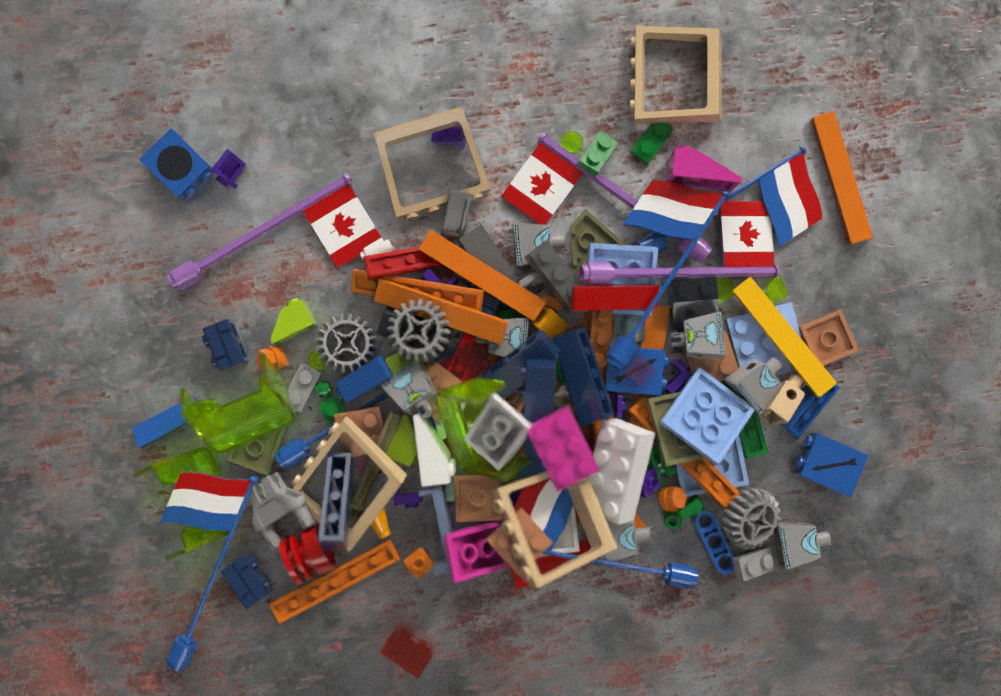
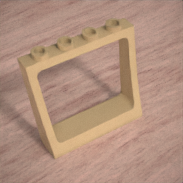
(713, 39)
(419, 128)
(389, 467)
(590, 517)

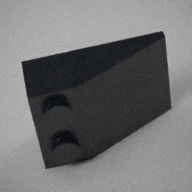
(690, 300)

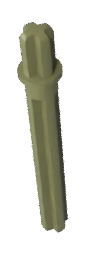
(370, 473)

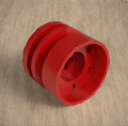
(301, 556)

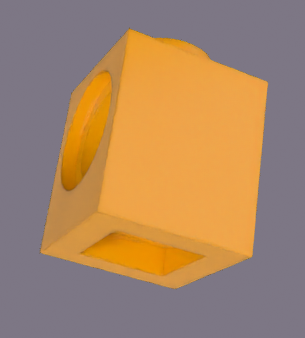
(550, 323)

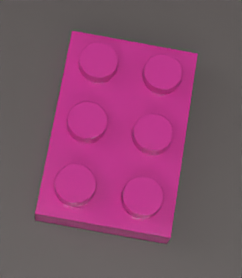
(562, 448)

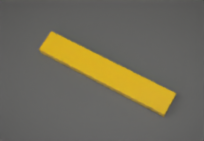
(784, 337)

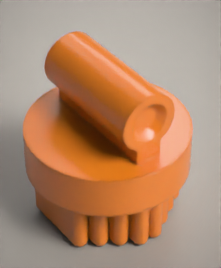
(275, 355)
(672, 498)

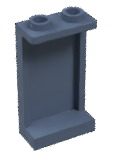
(444, 520)

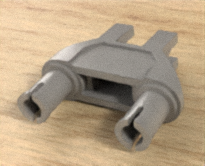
(272, 502)

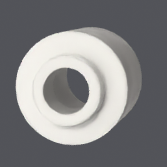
(377, 247)

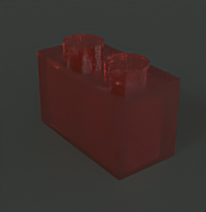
(408, 650)

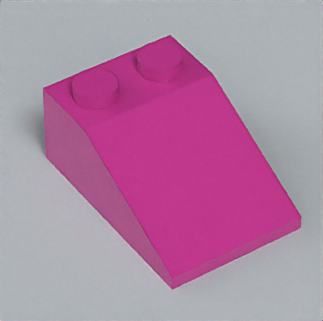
(699, 171)
(471, 553)

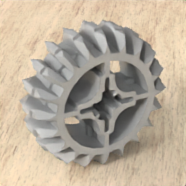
(409, 335)
(338, 352)
(751, 518)

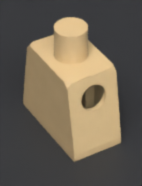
(784, 402)

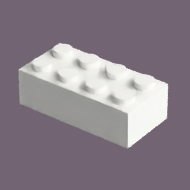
(622, 458)

